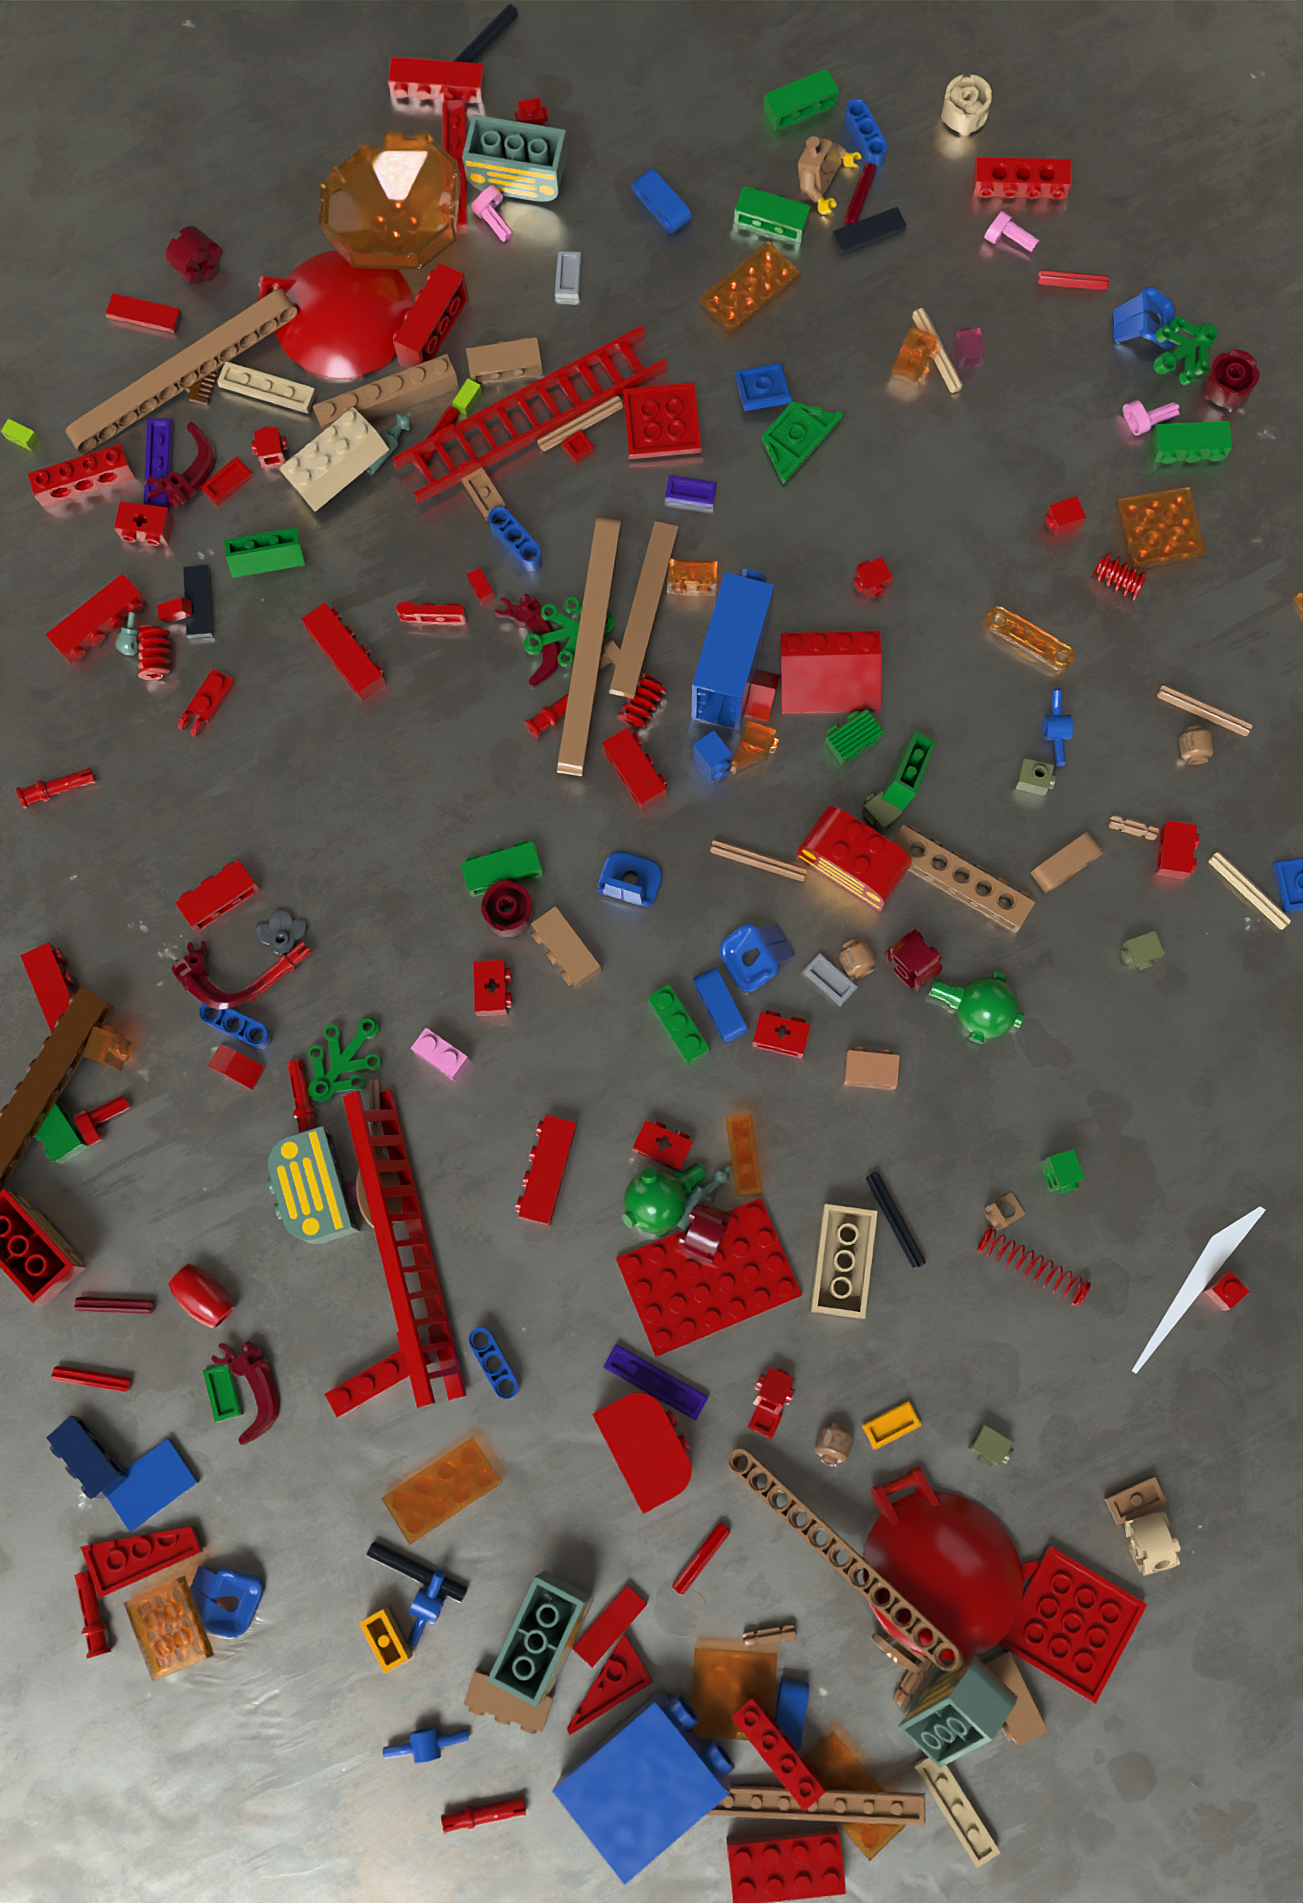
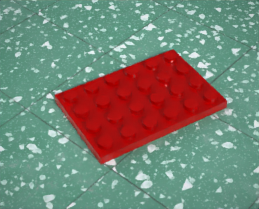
(690, 1298)

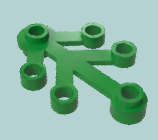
(1204, 338)
(570, 631)
(341, 1062)

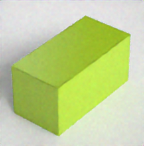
(467, 397)
(19, 434)

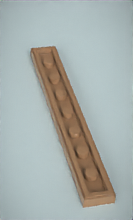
(643, 610)
(832, 1806)

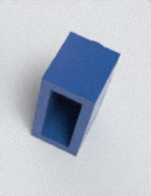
(712, 757)

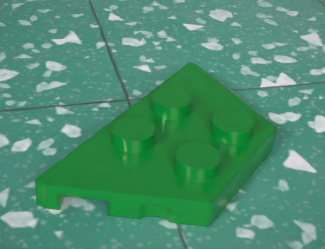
(796, 436)

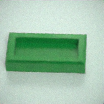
(222, 1393)

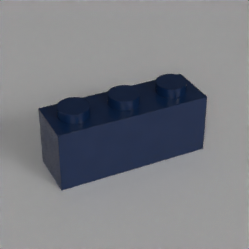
(86, 1458)

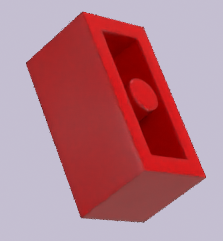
(480, 586)
(174, 610)

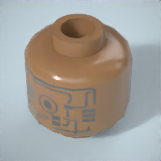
(1196, 745)
(857, 958)
(834, 1444)

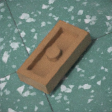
(482, 492)
(1135, 1500)

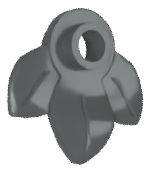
(280, 928)

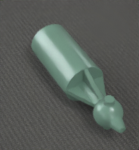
(390, 437)
(704, 1193)

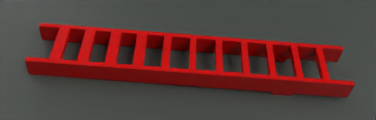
(539, 387)
(408, 1336)

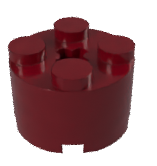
(194, 255)
(1231, 378)
(494, 914)
(914, 960)
(705, 1231)

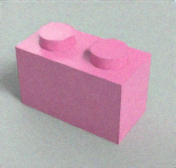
(440, 1054)

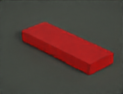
(143, 313)
(609, 1626)

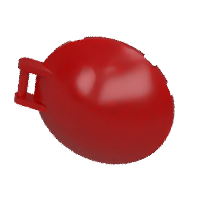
(341, 316)
(947, 1563)

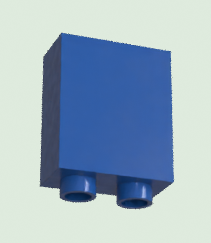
(732, 649)
(645, 1784)

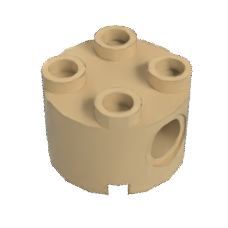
(966, 104)
(1151, 1543)

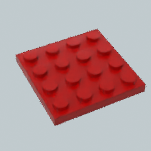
(1073, 1624)

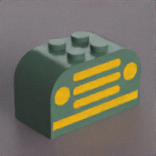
(515, 157)
(310, 1187)
(540, 1638)
(958, 1712)

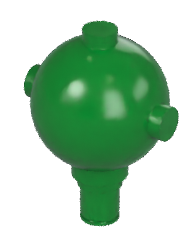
(983, 1006)
(658, 1199)

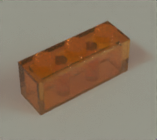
(743, 1156)

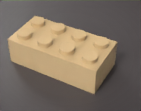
(334, 459)
(843, 1261)

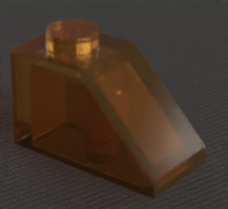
(754, 747)

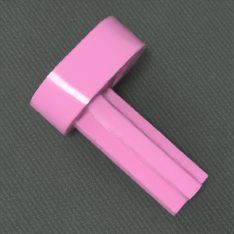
(485, 207)
(1003, 224)
(1141, 421)

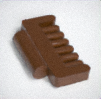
(195, 394)

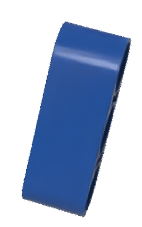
(865, 124)
(661, 200)
(510, 529)
(720, 1005)
(245, 1031)
(483, 1355)
(792, 1709)

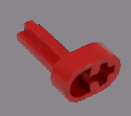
(88, 1120)

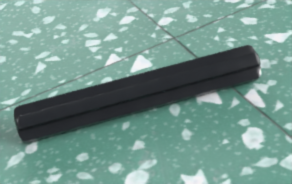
(482, 41)
(895, 1220)
(414, 1570)

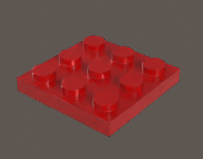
(661, 420)

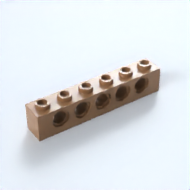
(965, 891)

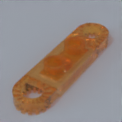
(1029, 638)

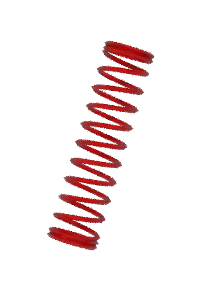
(1081, 1292)

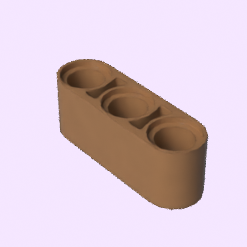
(1066, 862)

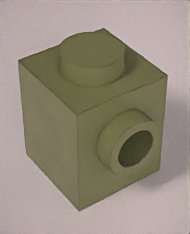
(1035, 777)
(880, 813)
(1142, 951)
(991, 1446)

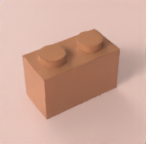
(871, 1068)

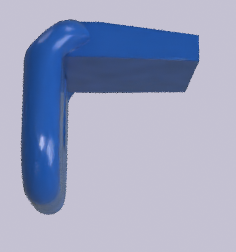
(1133, 319)
(646, 887)
(772, 951)
(211, 1585)

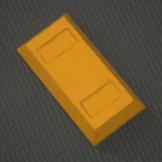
(891, 1425)

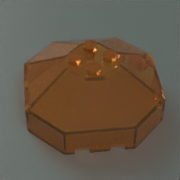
(392, 203)

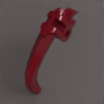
(184, 486)
(529, 615)
(192, 974)
(256, 1371)

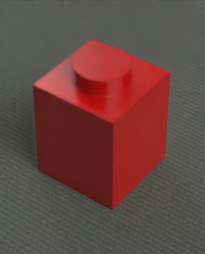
(1065, 516)
(1226, 1291)

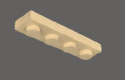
(266, 387)
(958, 1811)

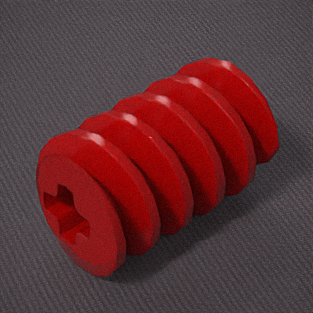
(1120, 575)
(152, 652)
(638, 707)

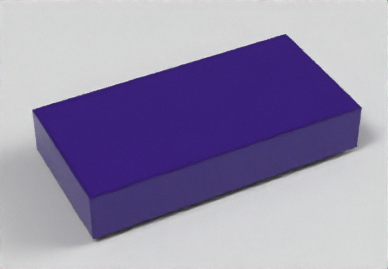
(690, 491)

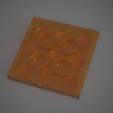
(1160, 528)
(168, 1628)
(724, 1683)

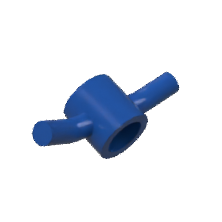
(1058, 727)
(426, 1607)
(425, 1744)

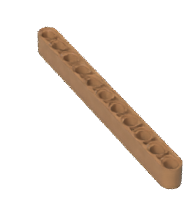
(181, 371)
(589, 646)
(854, 1563)

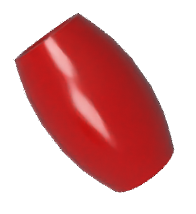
(201, 1296)

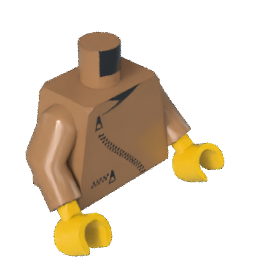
(819, 166)

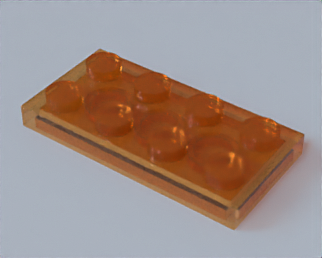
(749, 288)
(441, 1490)
(843, 1771)

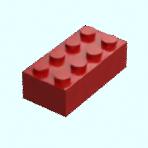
(431, 316)
(786, 1866)

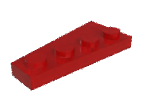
(134, 1558)

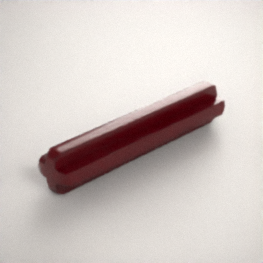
(860, 193)
(114, 1305)

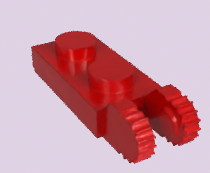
(431, 613)
(206, 701)

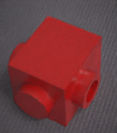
(531, 112)
(269, 446)
(872, 578)
(774, 1390)

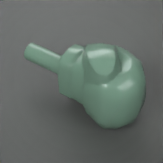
(127, 639)

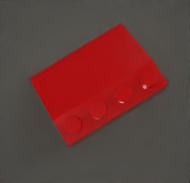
(830, 672)

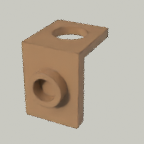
(995, 1217)

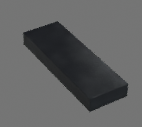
(869, 230)
(199, 593)

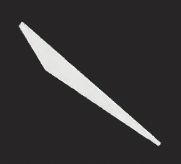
(1210, 1261)

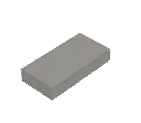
(568, 274)
(830, 979)

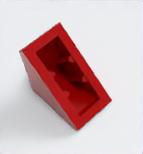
(762, 695)
(236, 1066)

